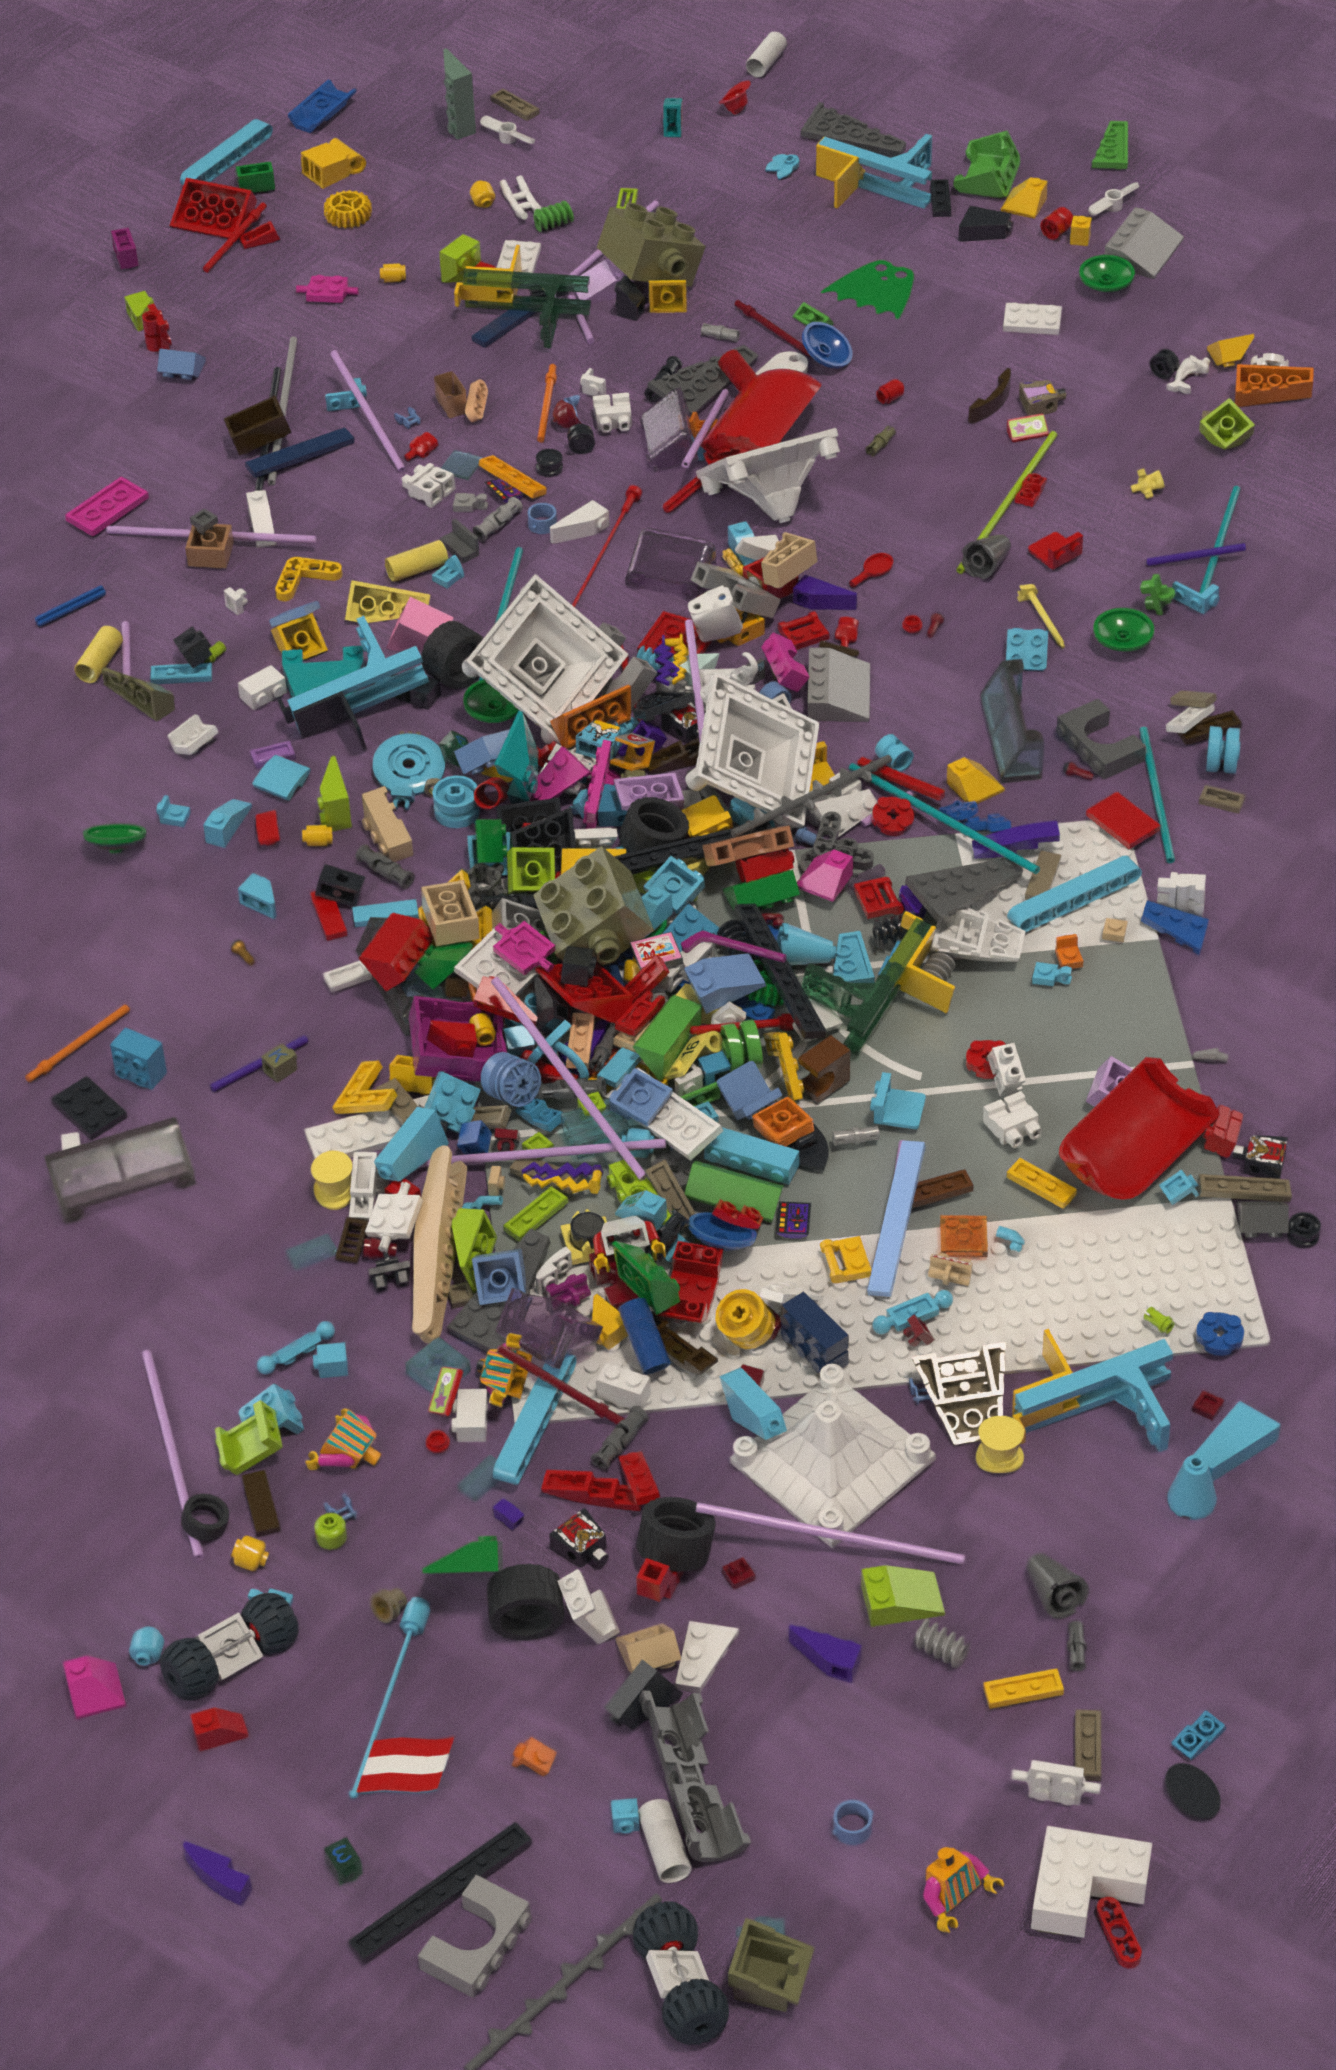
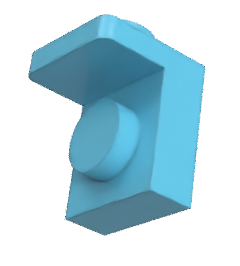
(172, 814)
(1179, 1186)
(625, 1815)

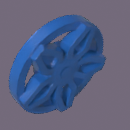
(960, 810)

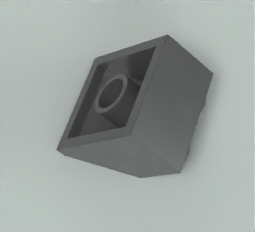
(1263, 1217)

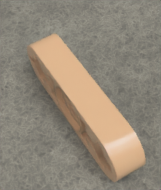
(476, 400)

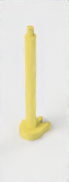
(1029, 592)

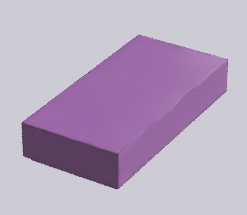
(263, 755)

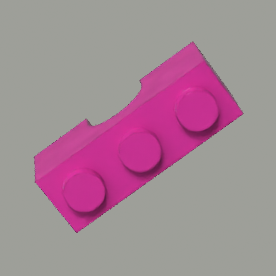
(780, 656)

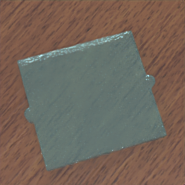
(461, 464)

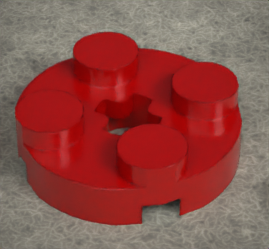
(892, 805)
(976, 1057)

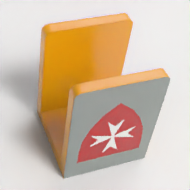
(632, 760)

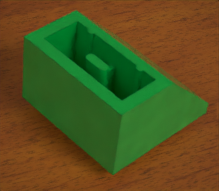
(256, 177)

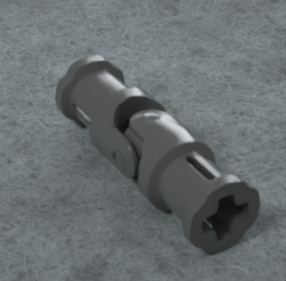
(385, 866)
(561, 1090)
(619, 1438)

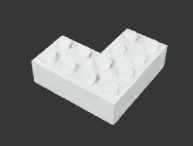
(1081, 1867)

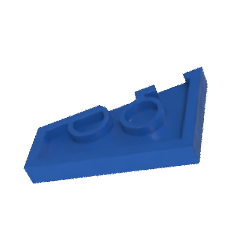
(1179, 924)

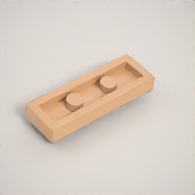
(581, 1037)

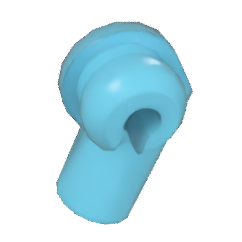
(1011, 1235)

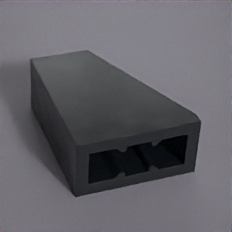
(984, 225)
(626, 1704)

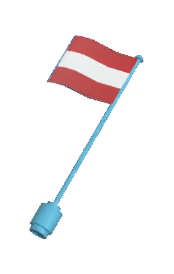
(402, 1762)

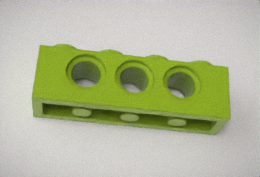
(627, 1183)

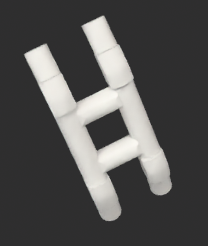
(525, 193)

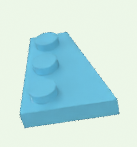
(852, 959)

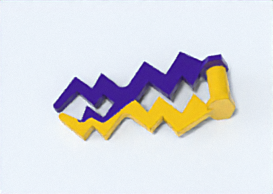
(663, 651)
(554, 1176)

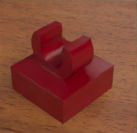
(507, 1136)
(919, 1330)
(738, 1573)

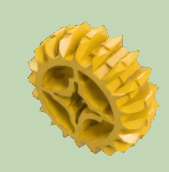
(347, 209)

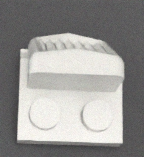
(595, 838)

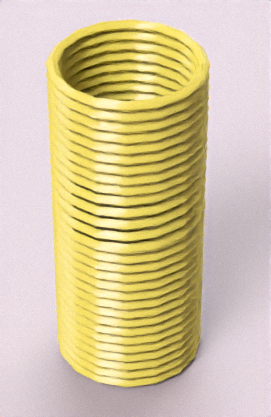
(412, 561)
(98, 654)

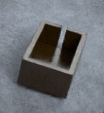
(257, 425)

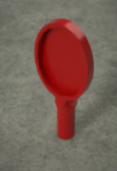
(874, 566)

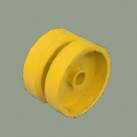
(745, 1319)

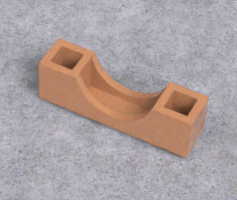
(748, 845)

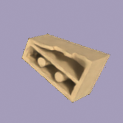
(788, 559)
(384, 826)

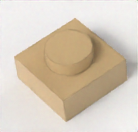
(1114, 930)
(496, 1181)

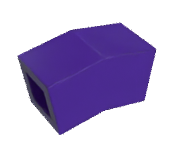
(508, 1514)

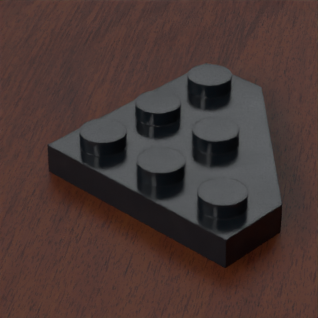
(661, 703)

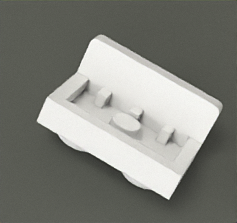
(191, 735)

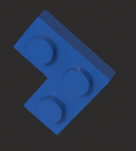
(992, 823)

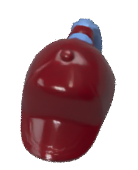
(565, 412)

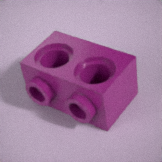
(124, 248)

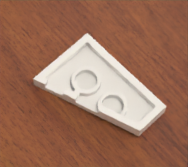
(851, 808)
(786, 1290)
(701, 1653)

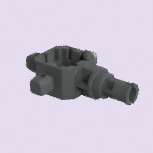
(483, 873)

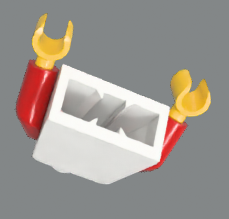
(629, 1231)

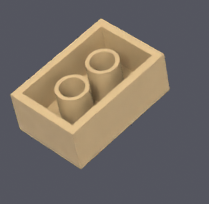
(450, 913)

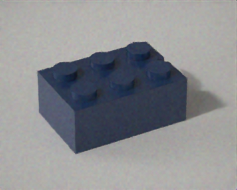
(813, 1333)

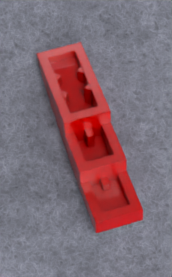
(586, 1489)

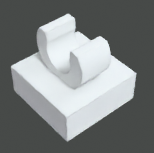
(235, 600)

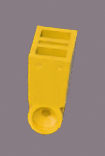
(331, 163)

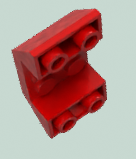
(698, 1274)

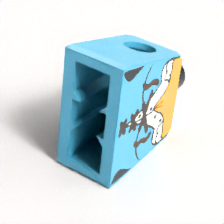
(593, 736)

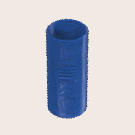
(645, 1343)

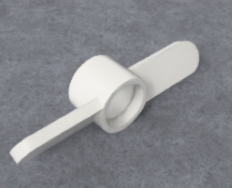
(506, 130)
(1112, 201)

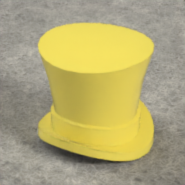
(333, 1179)
(1000, 1445)

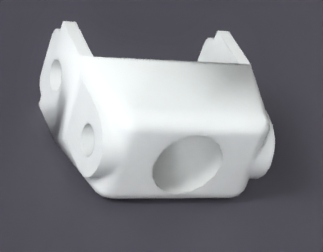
(715, 617)

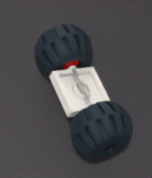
(198, 1663)
(692, 2005)

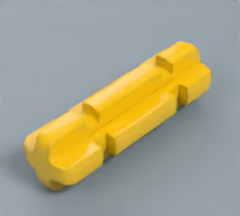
(732, 560)

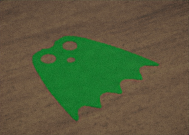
(869, 289)

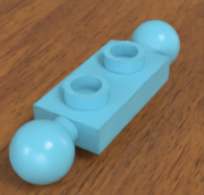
(921, 1306)
(305, 1344)

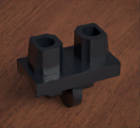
(388, 1269)

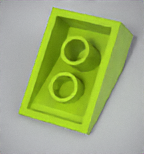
(334, 799)
(472, 1237)
(900, 1595)

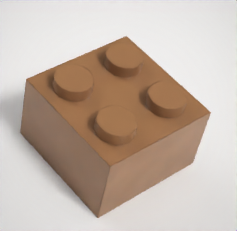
(210, 549)

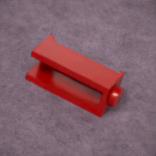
(764, 865)

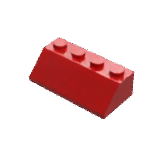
(396, 949)

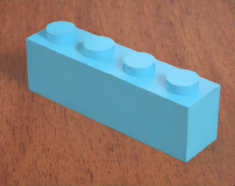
(753, 1156)

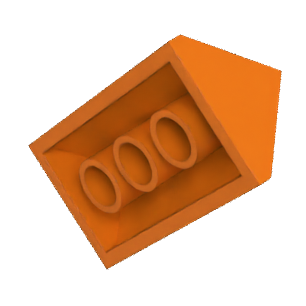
(608, 707)

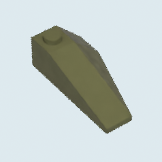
(144, 695)

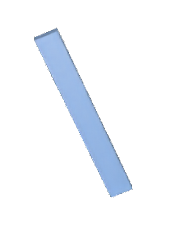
(896, 1219)

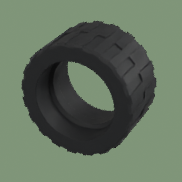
(446, 652)
(652, 824)
(675, 1533)
(525, 1602)

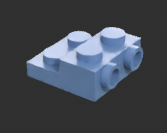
(639, 1097)

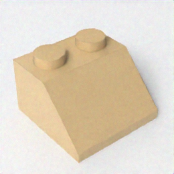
(653, 1644)

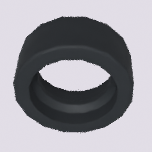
(208, 1503)

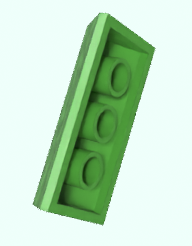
(668, 1034)
(711, 1183)

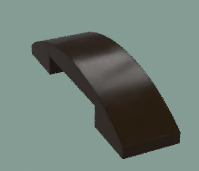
(982, 408)
(682, 1352)

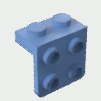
(747, 1091)

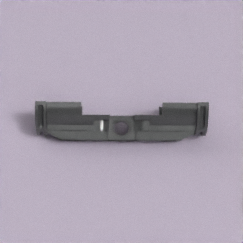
(685, 1727)

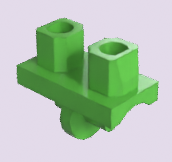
(1160, 594)

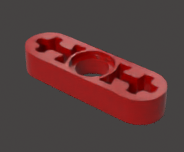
(1120, 1921)

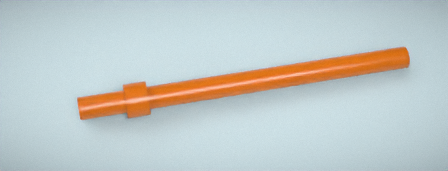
(550, 380)
(46, 1065)

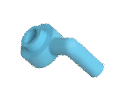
(483, 1200)

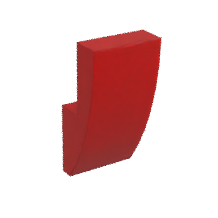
(1031, 490)
(267, 828)
(746, 1217)

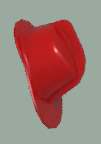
(736, 97)

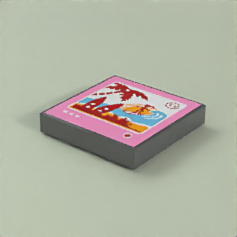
(660, 945)

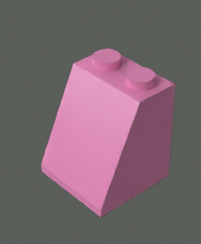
(415, 625)

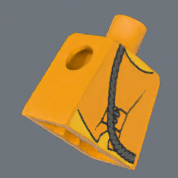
(752, 628)

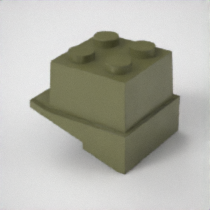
(768, 1967)

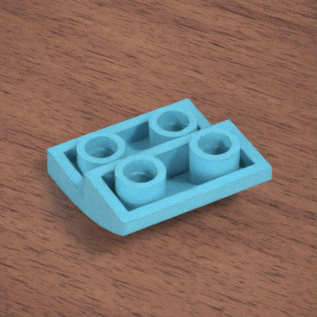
(281, 777)

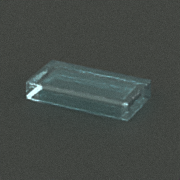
(311, 1252)
(479, 1479)

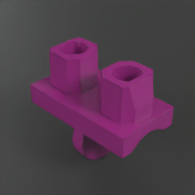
(571, 1291)

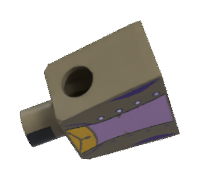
(1040, 397)

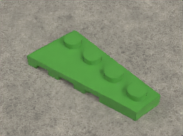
(1113, 147)

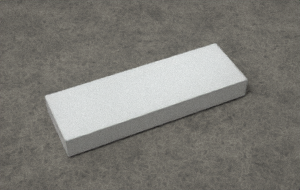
(1188, 719)

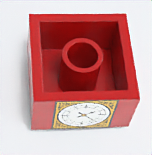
(754, 573)

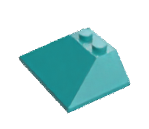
(519, 761)

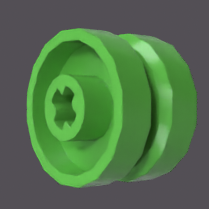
(741, 1045)

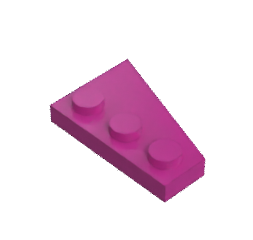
(559, 774)

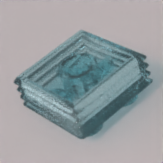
(426, 1364)

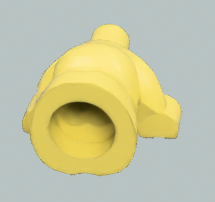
(1148, 483)

